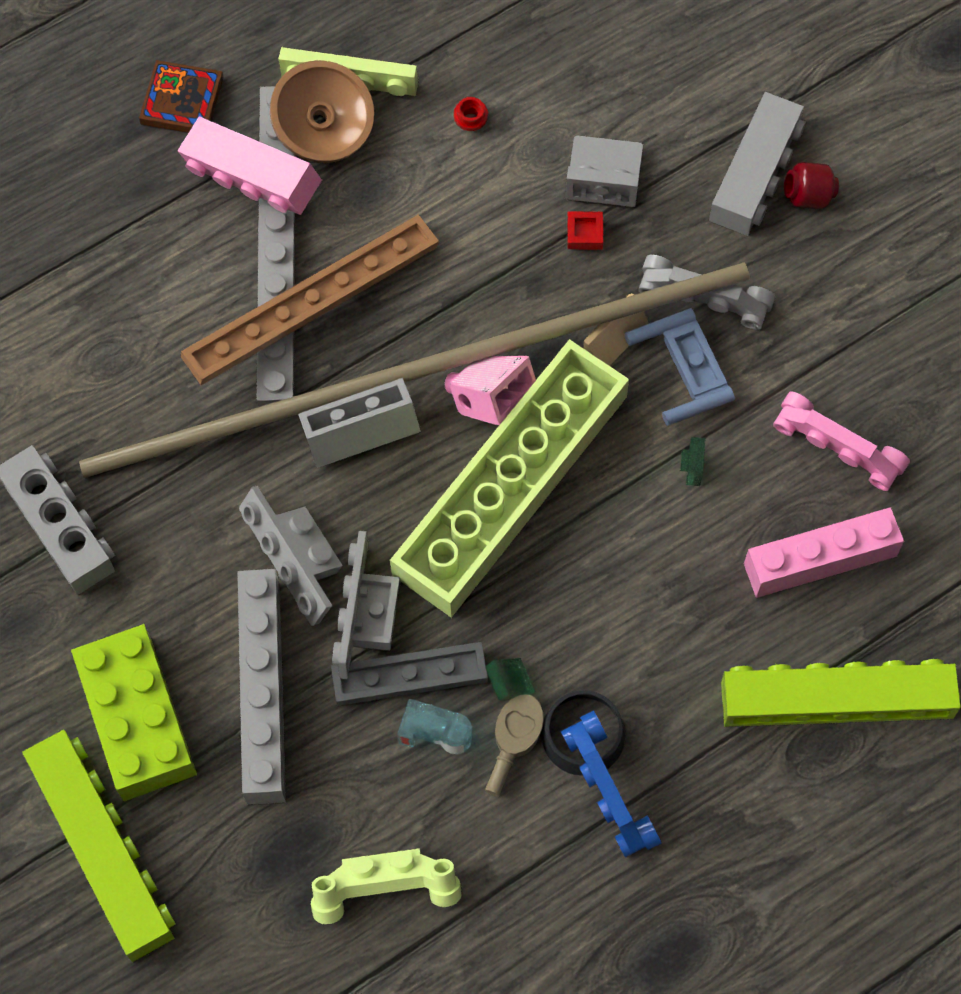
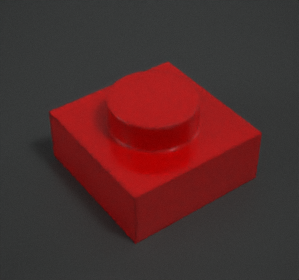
(585, 230)

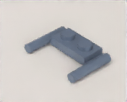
(693, 360)

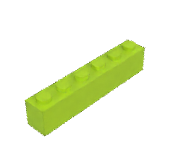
(840, 693)
(99, 846)

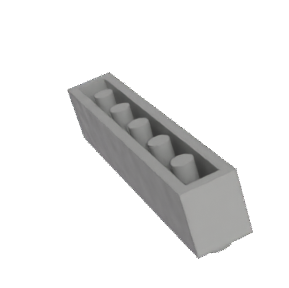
(261, 687)

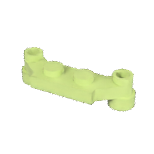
(382, 875)

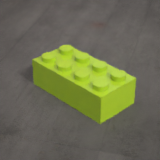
(133, 713)

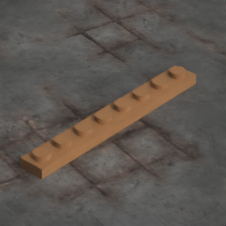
(308, 300)

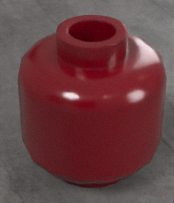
(811, 185)

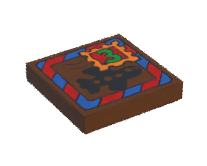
(180, 96)

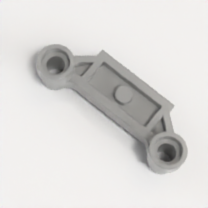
(750, 305)

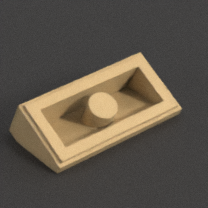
(608, 339)

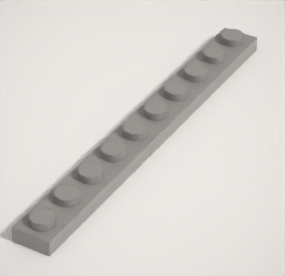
(275, 275)

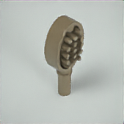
(515, 735)

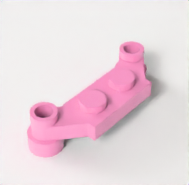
(852, 449)

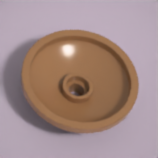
(327, 91)

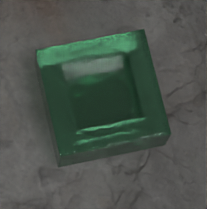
(693, 461)
(509, 678)

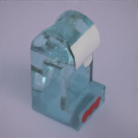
(435, 725)

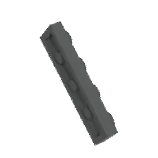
(410, 673)

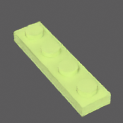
(377, 75)

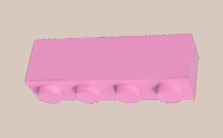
(250, 166)
(823, 552)

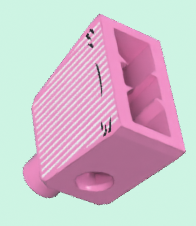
(491, 387)

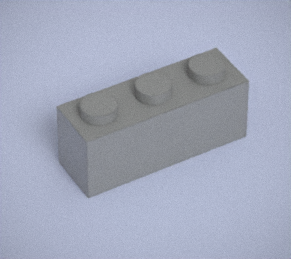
(359, 422)

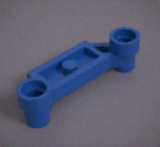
(633, 834)

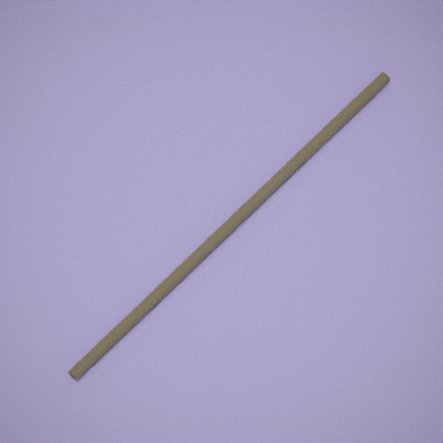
(415, 369)

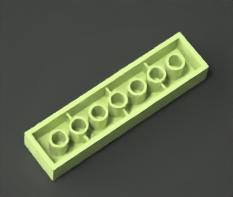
(509, 478)

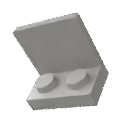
(604, 171)

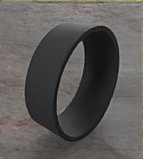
(567, 764)

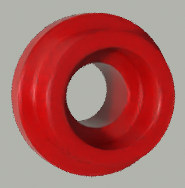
(467, 106)

